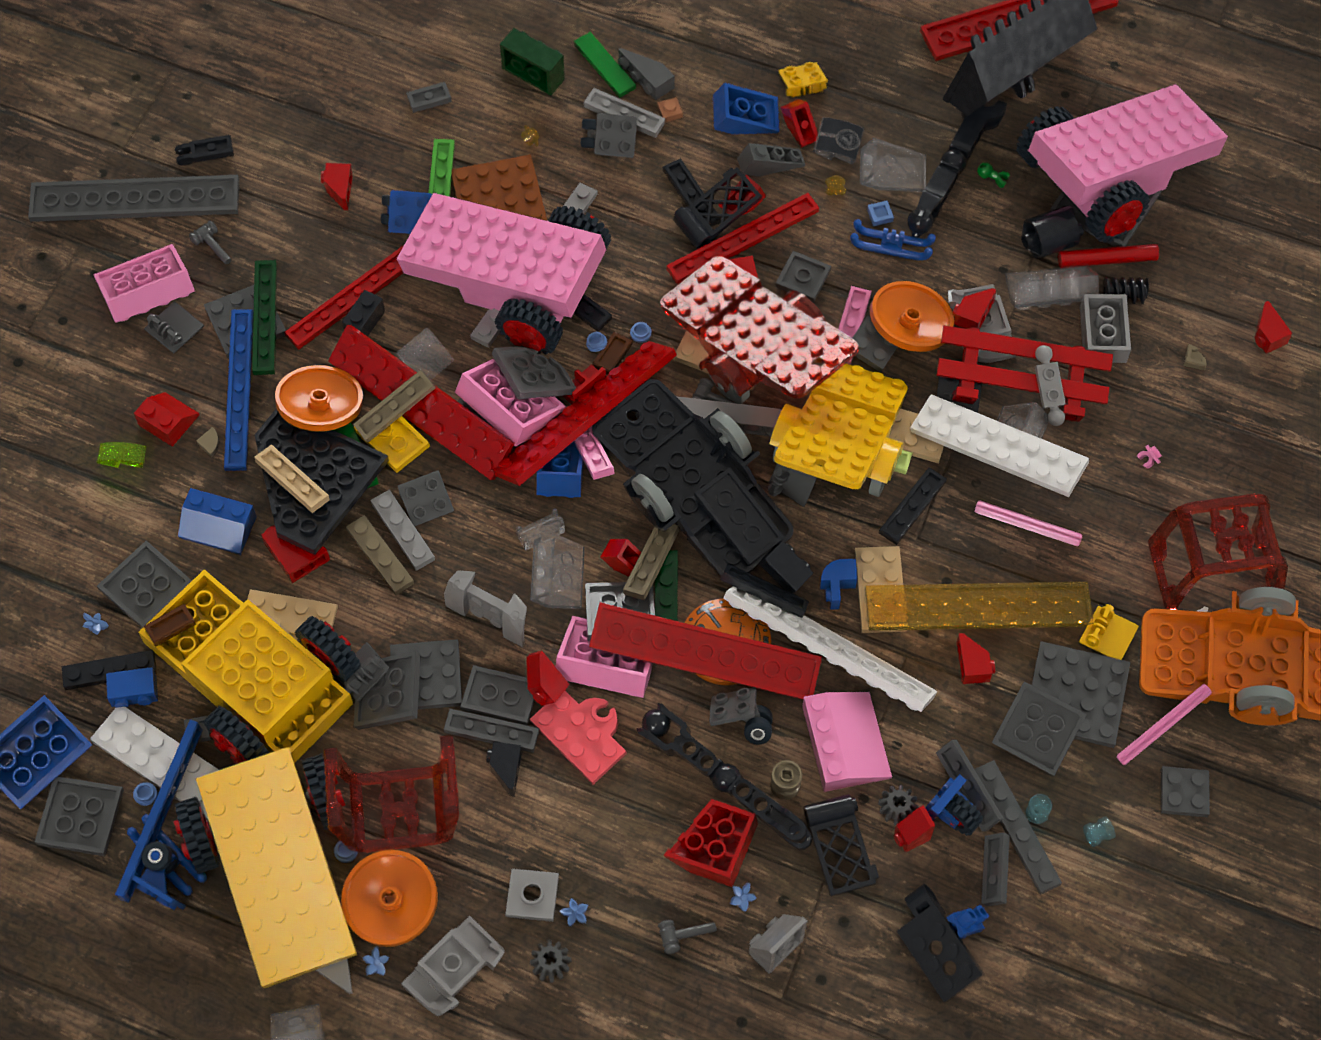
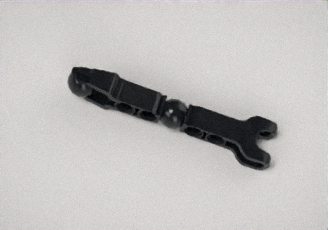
(952, 164)
(724, 776)

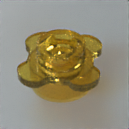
(530, 136)
(835, 181)

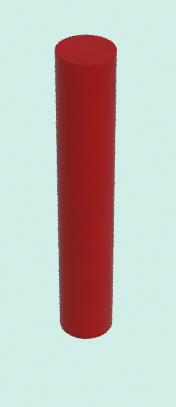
(1108, 255)

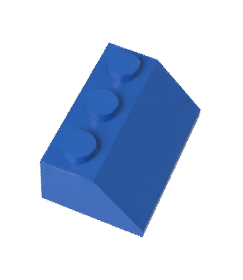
(216, 521)

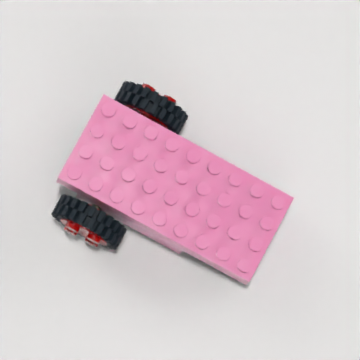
(1120, 154)
(509, 263)

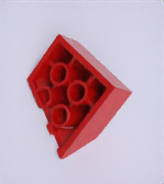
(715, 842)

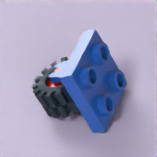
(955, 808)

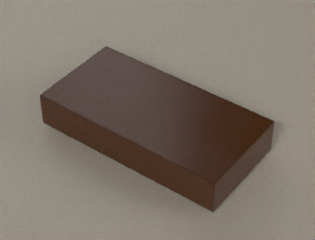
(613, 352)
(170, 625)

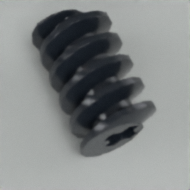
(1131, 288)

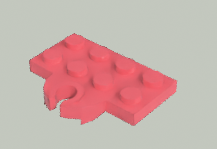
(581, 734)

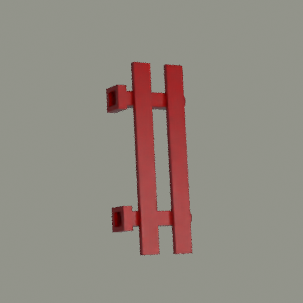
(970, 372)

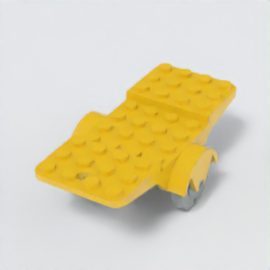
(843, 430)

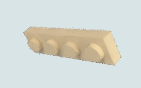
(292, 478)

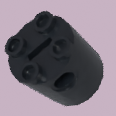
(1051, 232)

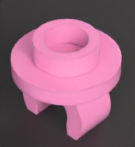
(1152, 453)

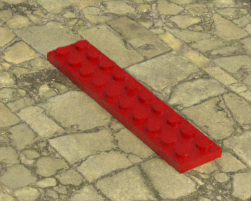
(954, 34)
(584, 413)
(435, 414)
(704, 651)

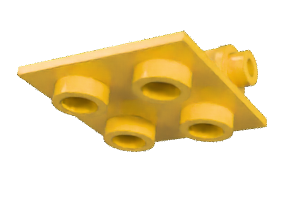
(801, 76)
(1109, 633)

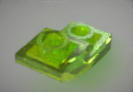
(119, 452)

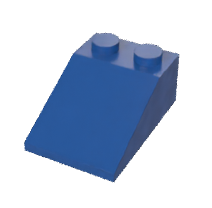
(744, 111)
(562, 474)

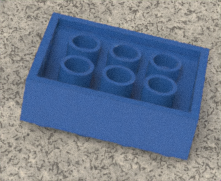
(37, 751)

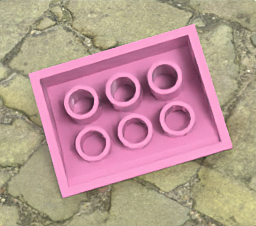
(144, 283)
(493, 398)
(597, 667)
(845, 739)

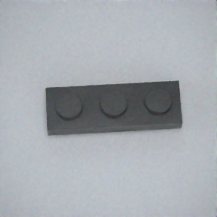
(995, 869)

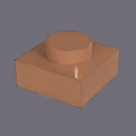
(670, 109)

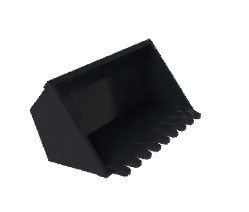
(1018, 51)

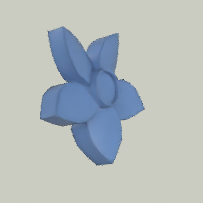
(94, 624)
(742, 896)
(575, 912)
(375, 962)

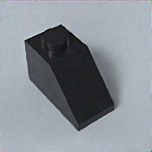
(505, 764)

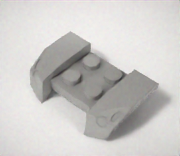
(995, 322)
(464, 596)
(452, 966)

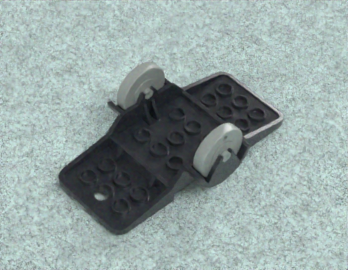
(673, 457)

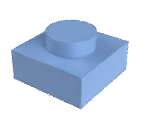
(880, 213)

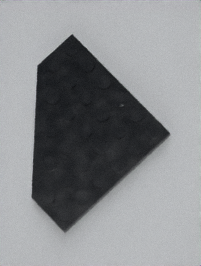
(332, 462)

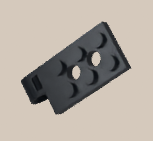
(932, 925)

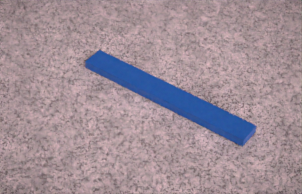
(238, 390)
(160, 809)

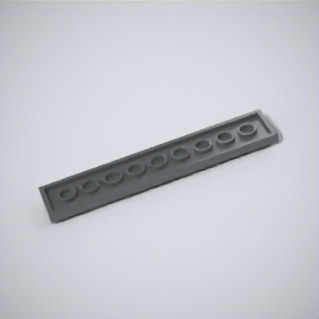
(134, 198)

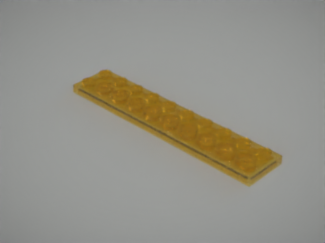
(978, 606)

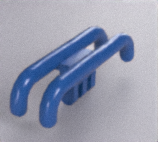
(892, 242)
(187, 864)

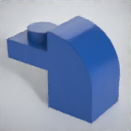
(837, 576)

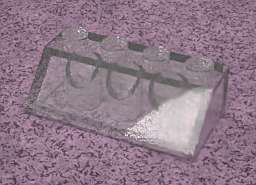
(1051, 286)

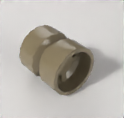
(786, 779)

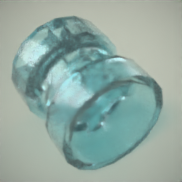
(1040, 804)
(1099, 831)

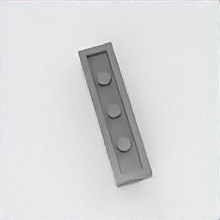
(604, 103)
(402, 530)

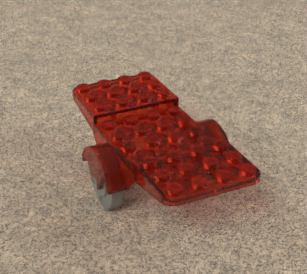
(756, 333)

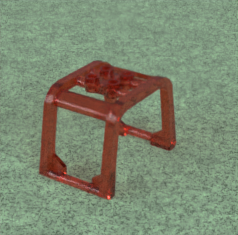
(1263, 536)
(445, 802)

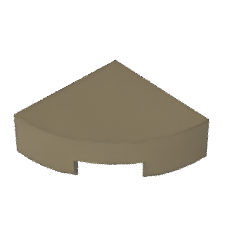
(1194, 358)
(209, 442)

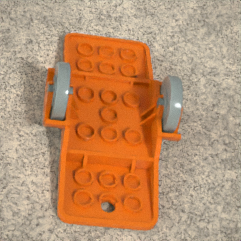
(1246, 654)

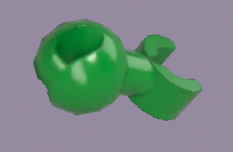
(986, 170)

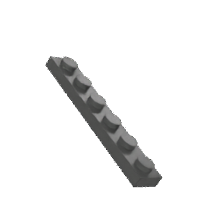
(1017, 826)

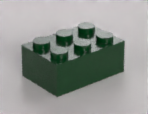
(532, 61)

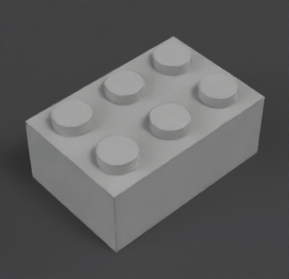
(1106, 325)

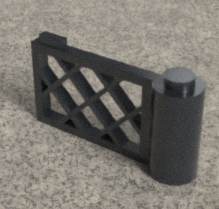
(693, 223)
(835, 813)

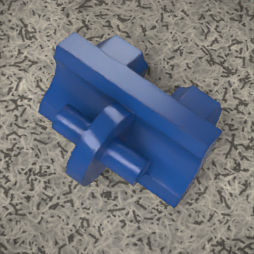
(968, 921)

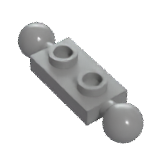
(1050, 385)

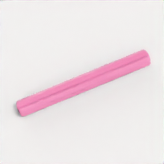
(1028, 523)
(1164, 724)

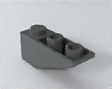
(648, 73)
(768, 159)

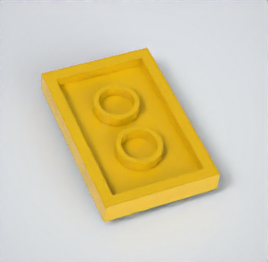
(399, 442)

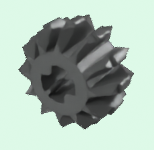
(895, 797)
(544, 953)

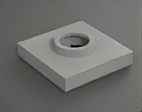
(540, 909)

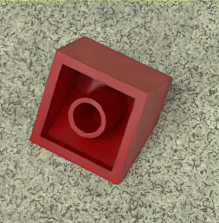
(165, 417)

